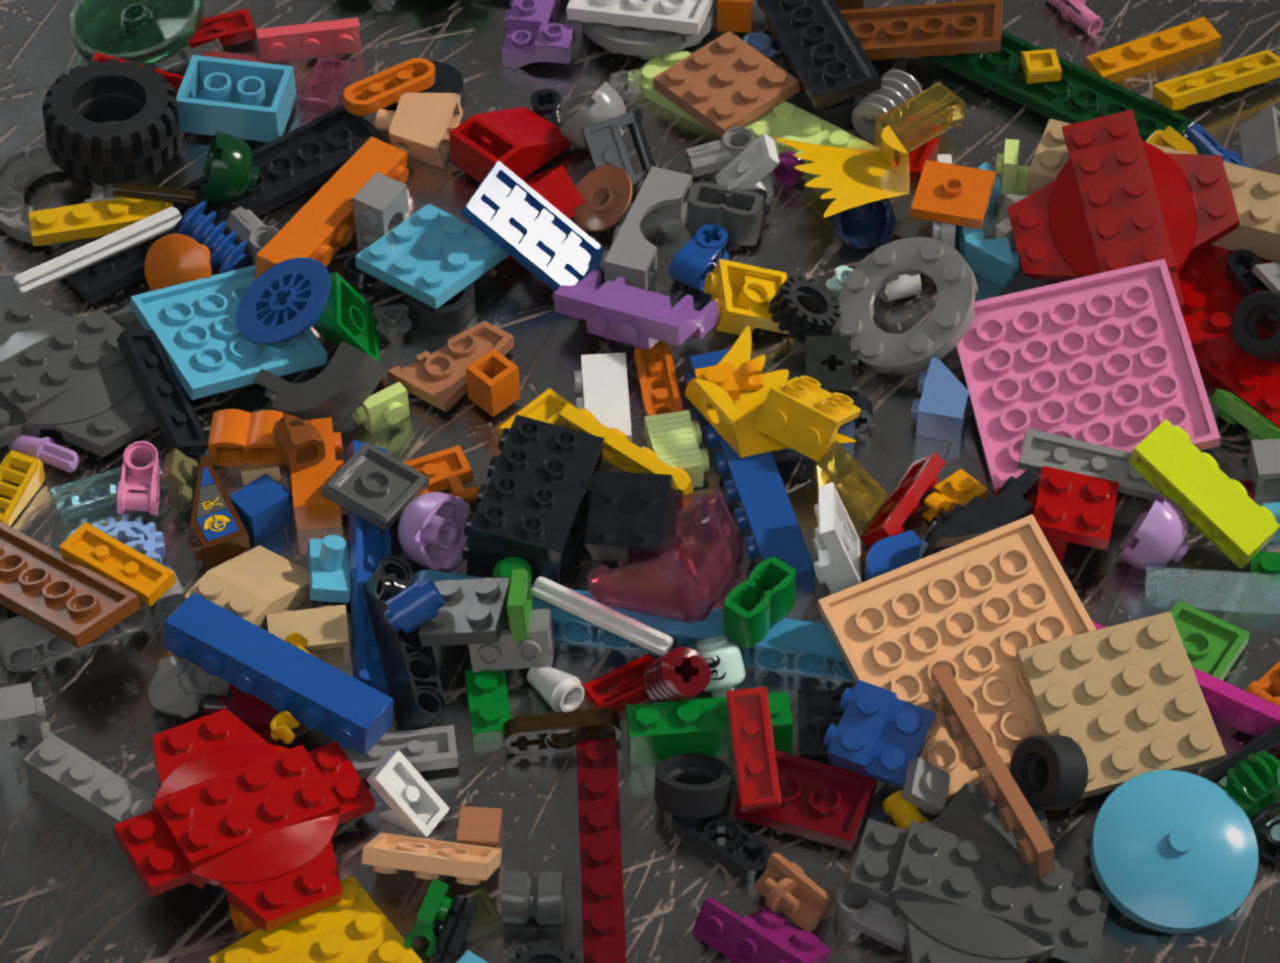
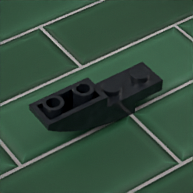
(983, 516)

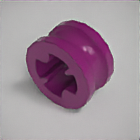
(785, 171)

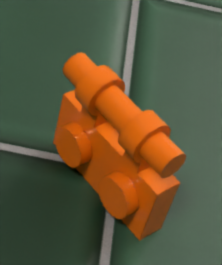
(447, 471)

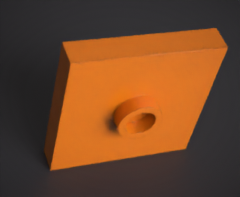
(953, 194)

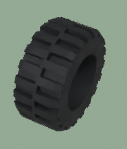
(116, 150)

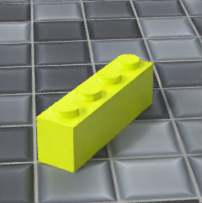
(1204, 492)

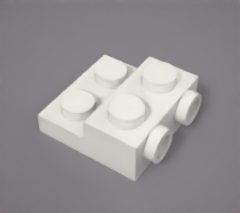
(836, 543)

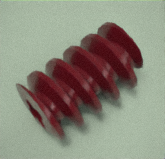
(676, 675)

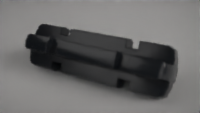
(454, 930)

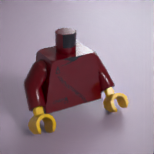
(270, 724)

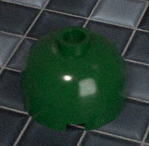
(228, 170)

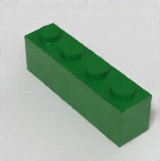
(695, 727)

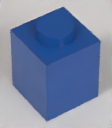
(262, 506)

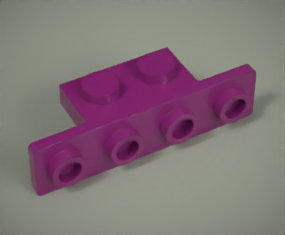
(757, 937)

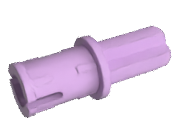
(46, 452)

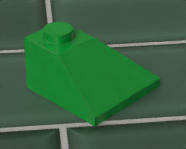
(348, 318)

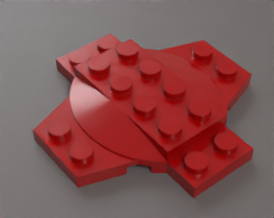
(1121, 206)
(245, 819)

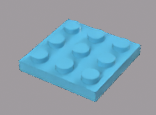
(431, 256)

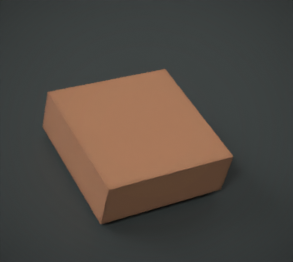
(479, 826)

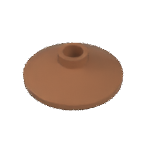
(605, 197)

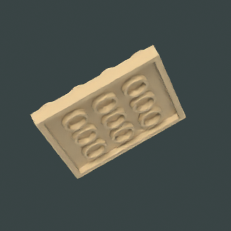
(1124, 700)

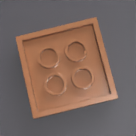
(726, 84)

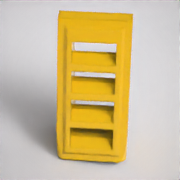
(25, 472)

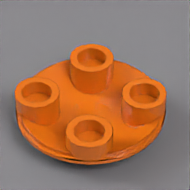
(176, 261)

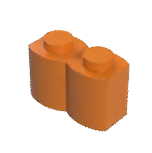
(243, 438)

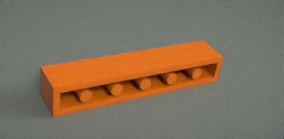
(328, 216)

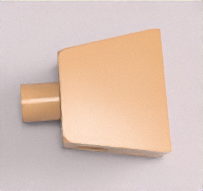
(422, 125)

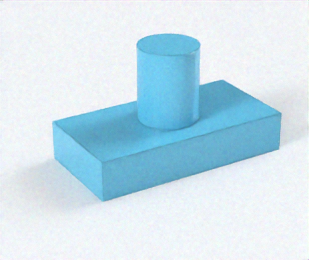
(329, 569)

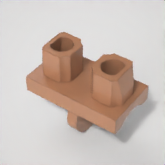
(793, 893)

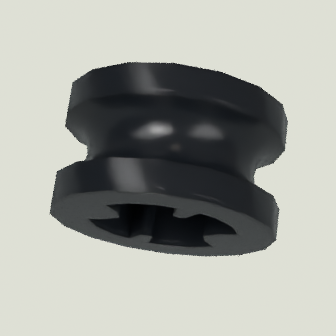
(546, 104)

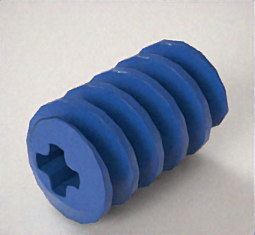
(223, 251)

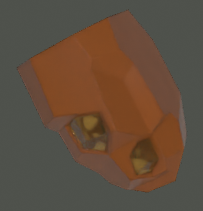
(298, 442)

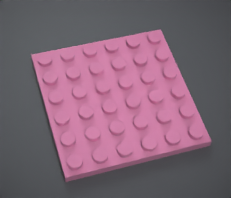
(1084, 363)

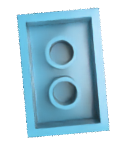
(236, 98)

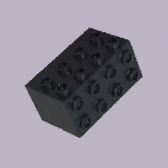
(533, 499)

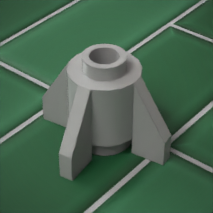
(179, 687)

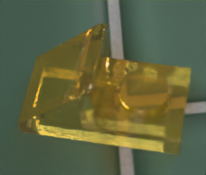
(853, 483)

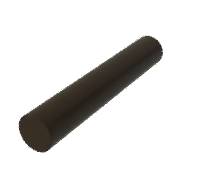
(155, 193)

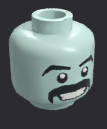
(724, 662)

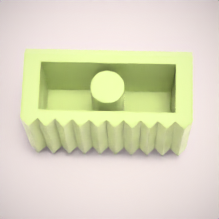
(677, 443)

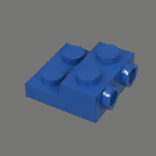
(878, 733)

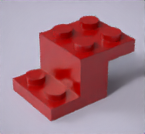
(1073, 509)

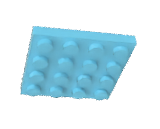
(203, 340)

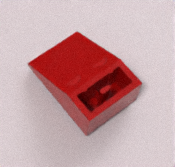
(510, 135)

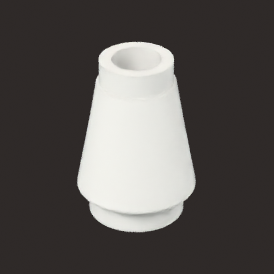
(558, 688)

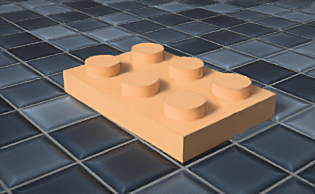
(431, 858)

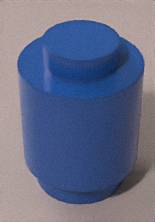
(414, 606)

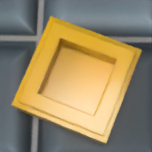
(1041, 66)

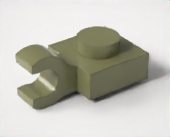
(181, 477)

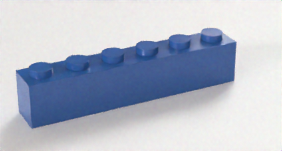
(278, 673)

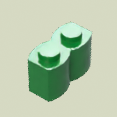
(759, 602)

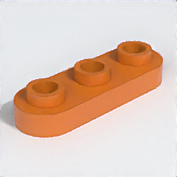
(388, 86)
(657, 380)

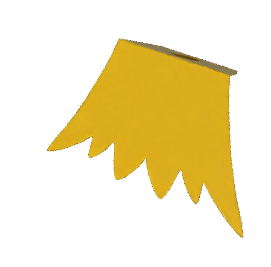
(855, 174)
(738, 418)

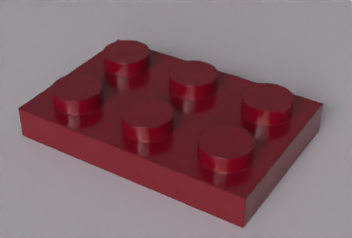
(817, 802)

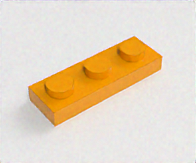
(118, 563)

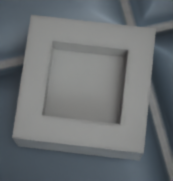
(926, 786)

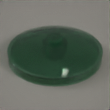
(134, 28)

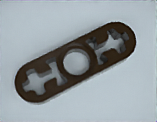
(535, 732)

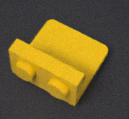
(805, 415)

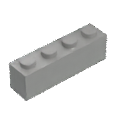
(83, 786)

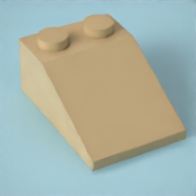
(255, 585)

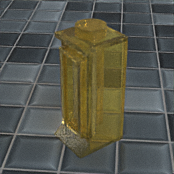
(922, 118)

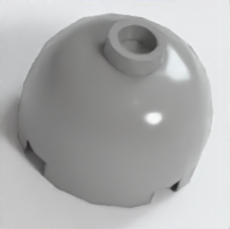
(600, 107)

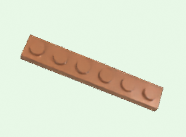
(995, 779)

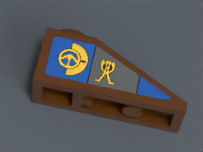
(214, 521)

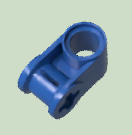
(699, 256)

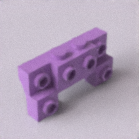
(535, 34)
(633, 313)

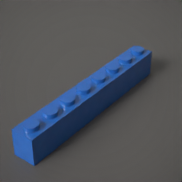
(758, 498)

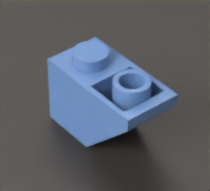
(942, 405)

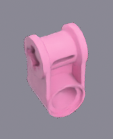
(139, 485)

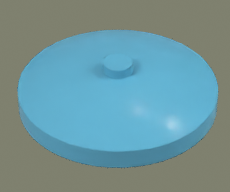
(1173, 852)

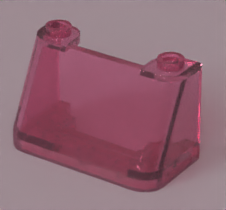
(689, 577)

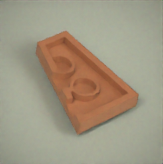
(442, 374)

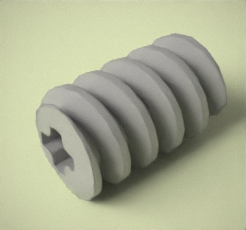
(896, 89)

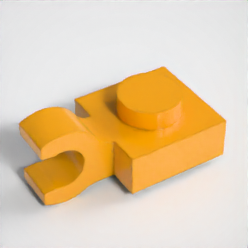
(732, 381)
(954, 489)

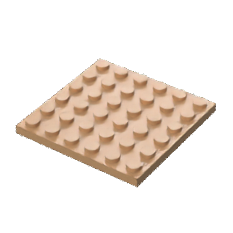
(967, 612)

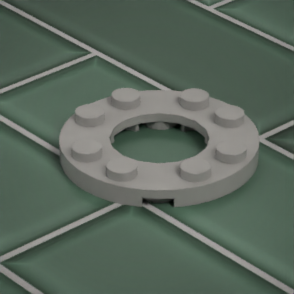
(643, 42)
(16, 175)
(934, 337)

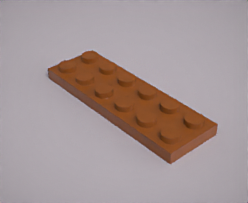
(928, 29)
(58, 590)

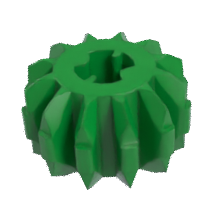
(1253, 782)

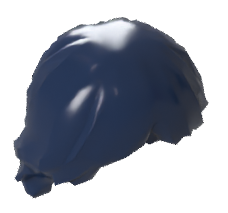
(865, 225)

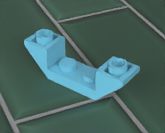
(988, 256)

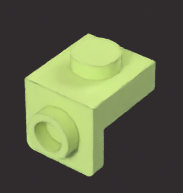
(1013, 176)
(383, 408)

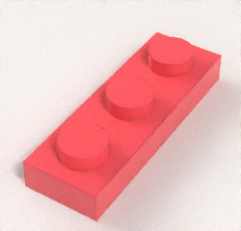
(309, 40)

